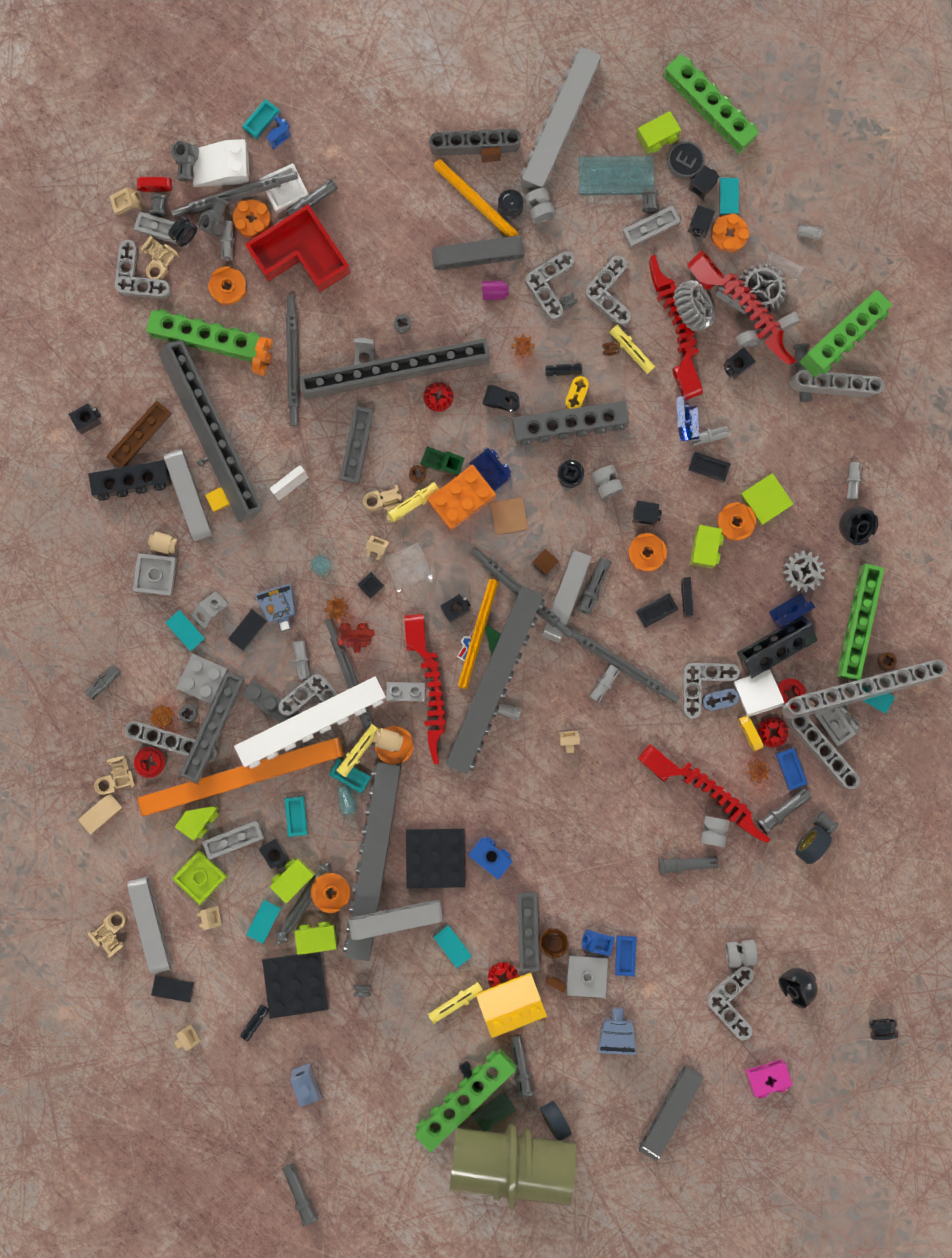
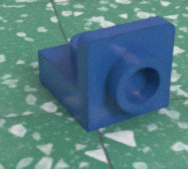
(280, 134)
(597, 942)

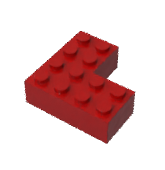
(303, 241)

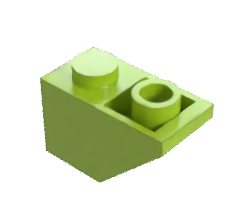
(194, 822)

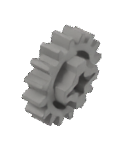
(811, 573)

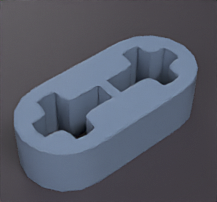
(719, 695)

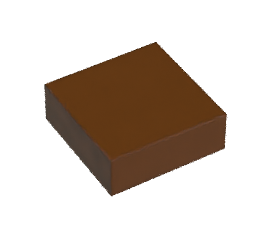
(490, 154)
(545, 562)
(556, 983)

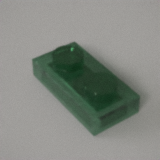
(494, 1112)

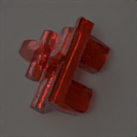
(355, 638)

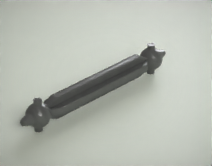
(299, 908)

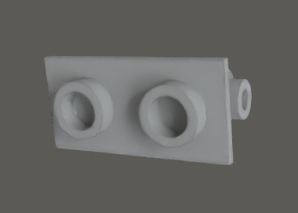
(405, 691)

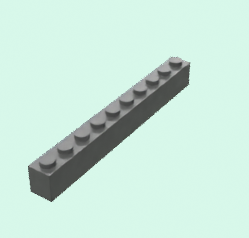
(395, 369)
(210, 431)
(494, 680)
(373, 853)

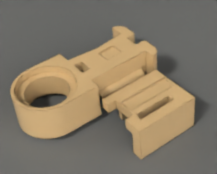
(163, 257)
(387, 498)
(119, 776)
(106, 937)

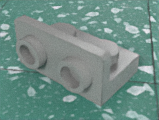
(839, 724)

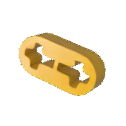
(572, 392)
(750, 733)

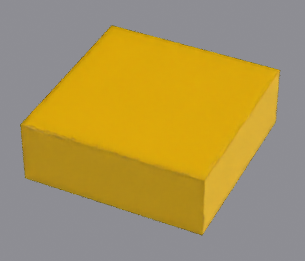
(217, 499)

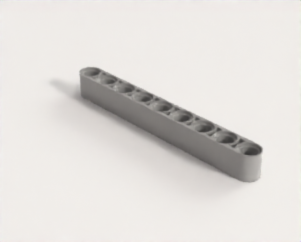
(872, 684)

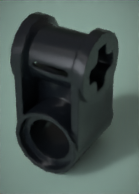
(498, 398)

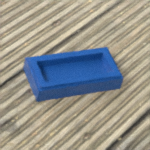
(791, 769)
(625, 955)

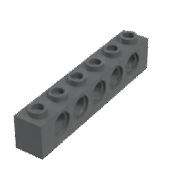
(617, 410)

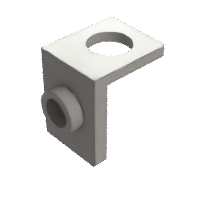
(366, 346)
(209, 608)

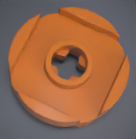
(248, 208)
(729, 243)
(225, 296)
(262, 356)
(740, 511)
(653, 544)
(397, 756)
(338, 900)

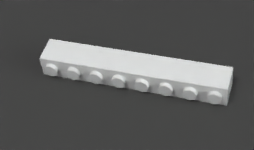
(309, 722)

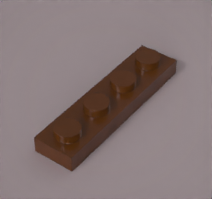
(139, 435)

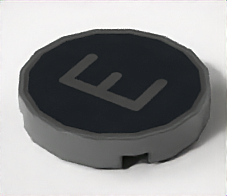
(685, 160)

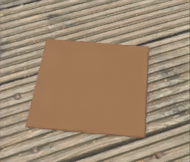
(509, 515)

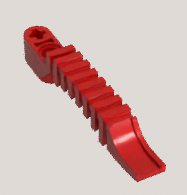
(709, 276)
(685, 373)
(416, 642)
(664, 768)

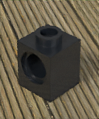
(704, 182)
(701, 222)
(744, 358)
(77, 418)
(646, 513)
(452, 616)
(266, 851)

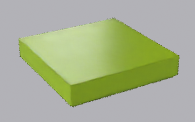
(767, 499)
(199, 877)

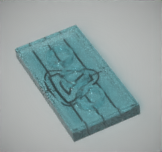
(615, 175)

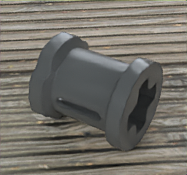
(650, 201)
(158, 205)
(825, 822)

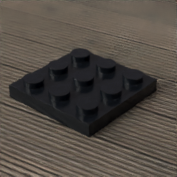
(435, 858)
(295, 984)

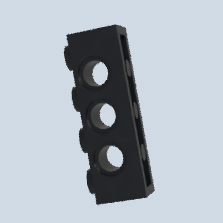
(100, 480)
(777, 646)

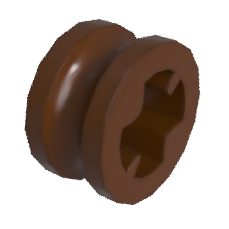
(610, 348)
(412, 477)
(889, 656)

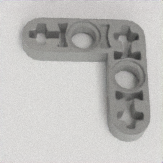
(129, 277)
(544, 279)
(603, 295)
(750, 337)
(702, 676)
(311, 693)
(726, 997)

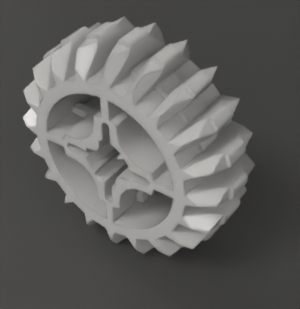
(774, 281)
(694, 305)

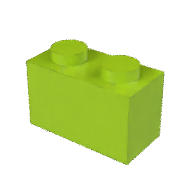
(658, 133)
(706, 546)
(292, 880)
(316, 938)

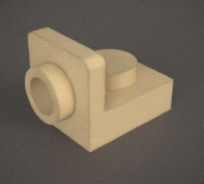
(126, 200)

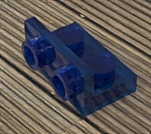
(687, 420)
(491, 469)
(790, 610)

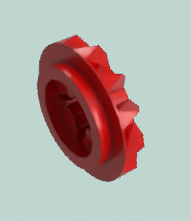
(443, 403)
(787, 684)
(764, 733)
(142, 767)
(499, 969)

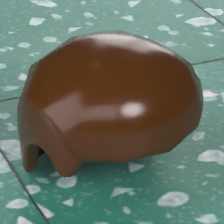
(554, 943)

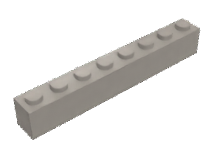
(561, 119)

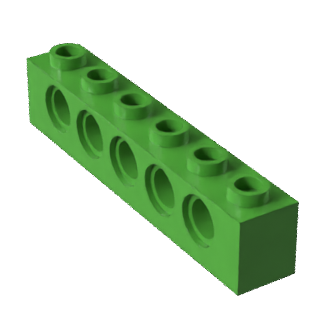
(711, 113)
(161, 318)
(846, 333)
(860, 622)
(431, 1137)

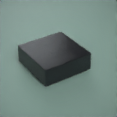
(370, 585)

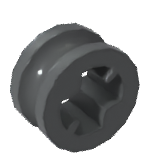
(568, 301)
(401, 318)
(184, 709)
(362, 990)

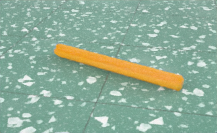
(475, 199)
(478, 633)

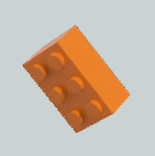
(461, 498)

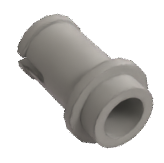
(809, 231)
(509, 711)

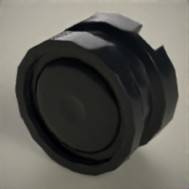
(510, 204)
(183, 231)
(570, 473)
(883, 1029)

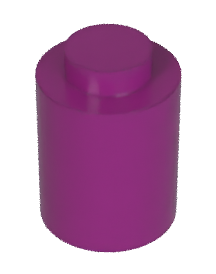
(494, 290)

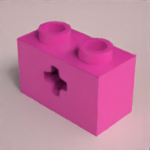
(759, 1075)

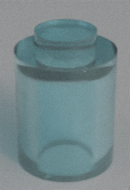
(321, 566)

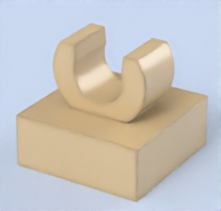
(376, 545)
(569, 739)
(210, 918)
(187, 1038)

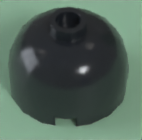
(858, 525)
(800, 986)

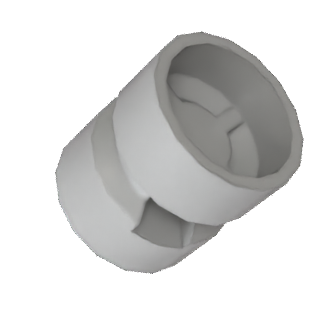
(540, 206)
(607, 481)
(715, 831)
(741, 953)

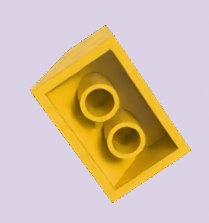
(511, 1005)

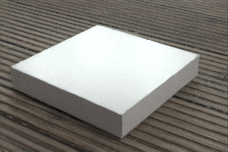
(288, 193)
(289, 482)
(759, 693)

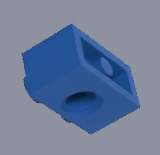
(496, 867)

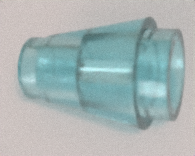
(346, 801)

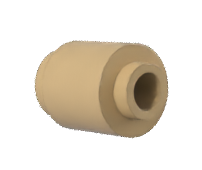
(163, 543)
(387, 740)

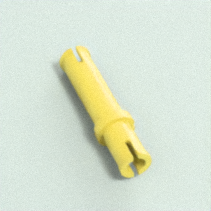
(645, 363)
(410, 504)
(344, 769)
(435, 1015)

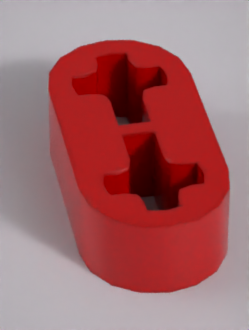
(154, 184)

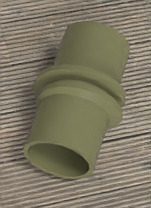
(513, 1166)

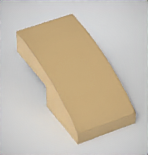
(99, 814)

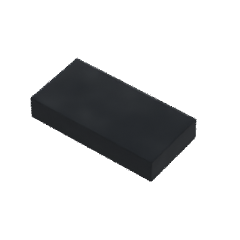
(709, 467)
(687, 602)
(657, 610)
(247, 630)
(172, 988)

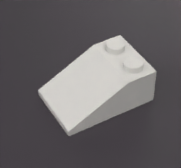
(222, 164)

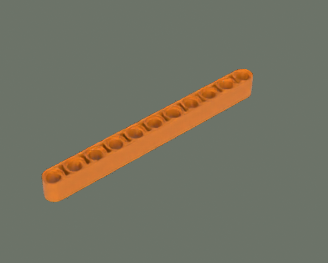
(240, 777)

